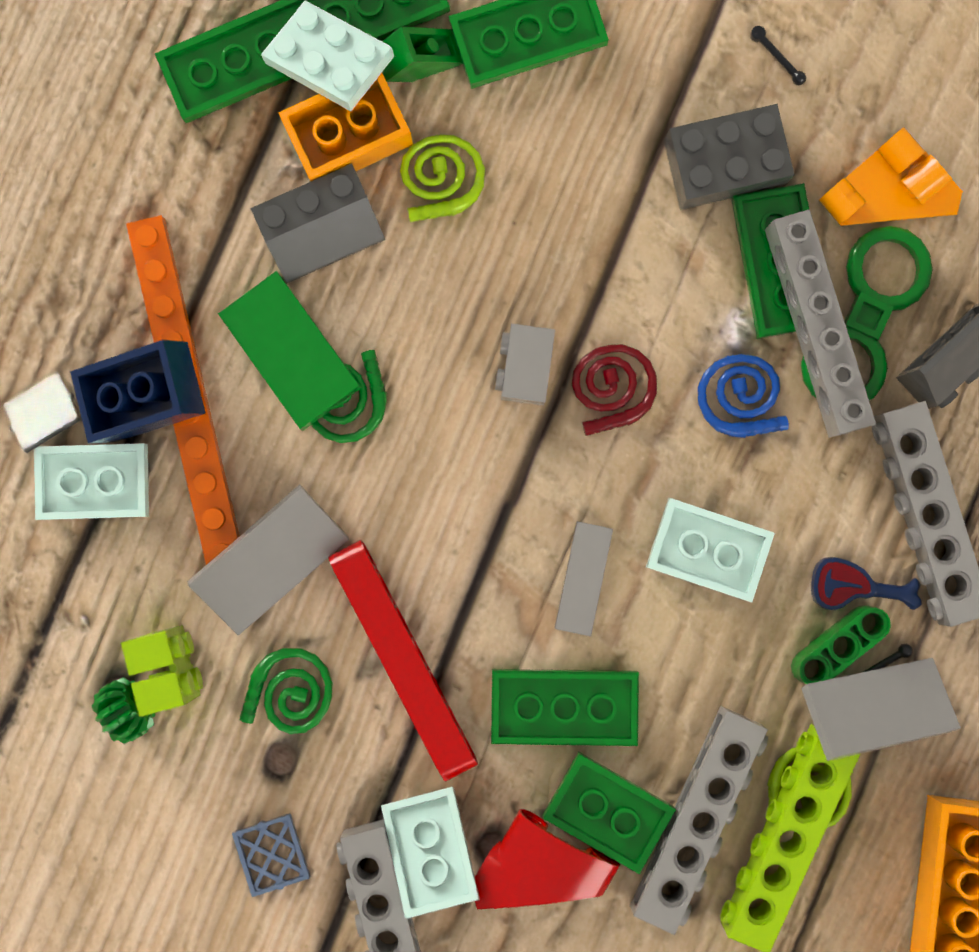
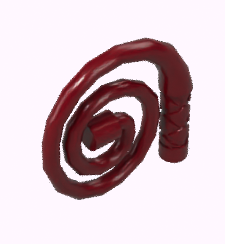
(611, 378)

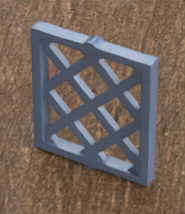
(262, 827)

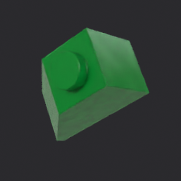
(420, 53)

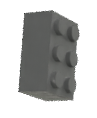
(728, 156)

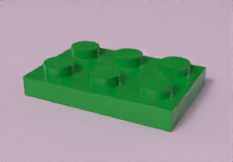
(608, 812)

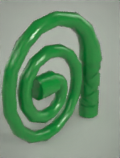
(378, 397)
(297, 693)

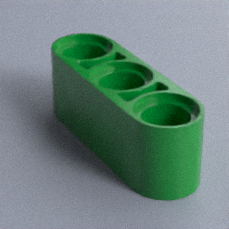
(857, 644)

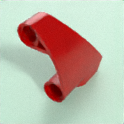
(540, 868)

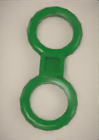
(872, 310)

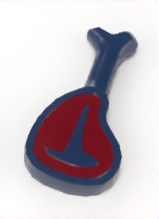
(839, 582)

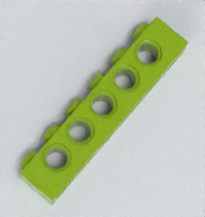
(761, 925)

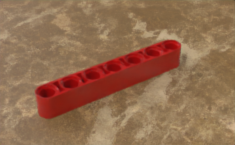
(403, 660)

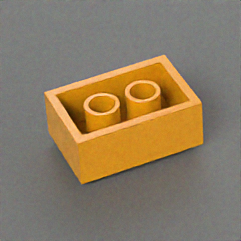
(334, 137)

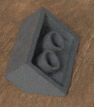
(318, 223)
(946, 363)

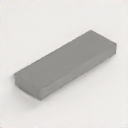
(583, 578)

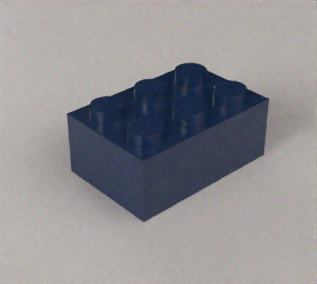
(137, 391)

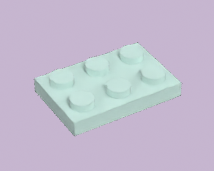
(328, 55)
(91, 481)
(710, 550)
(429, 852)

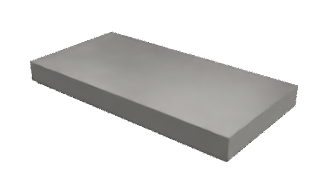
(268, 560)
(880, 708)

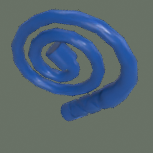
(740, 388)

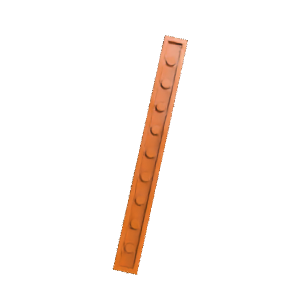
(195, 435)

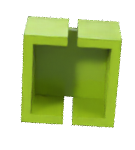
(166, 688)

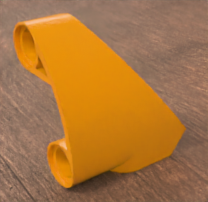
(894, 185)

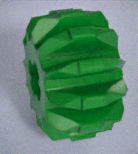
(118, 712)

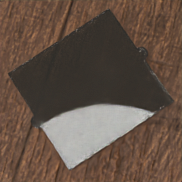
(42, 412)

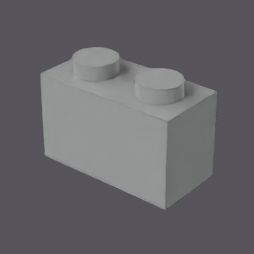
(526, 364)

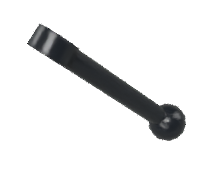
(758, 35)
(904, 651)

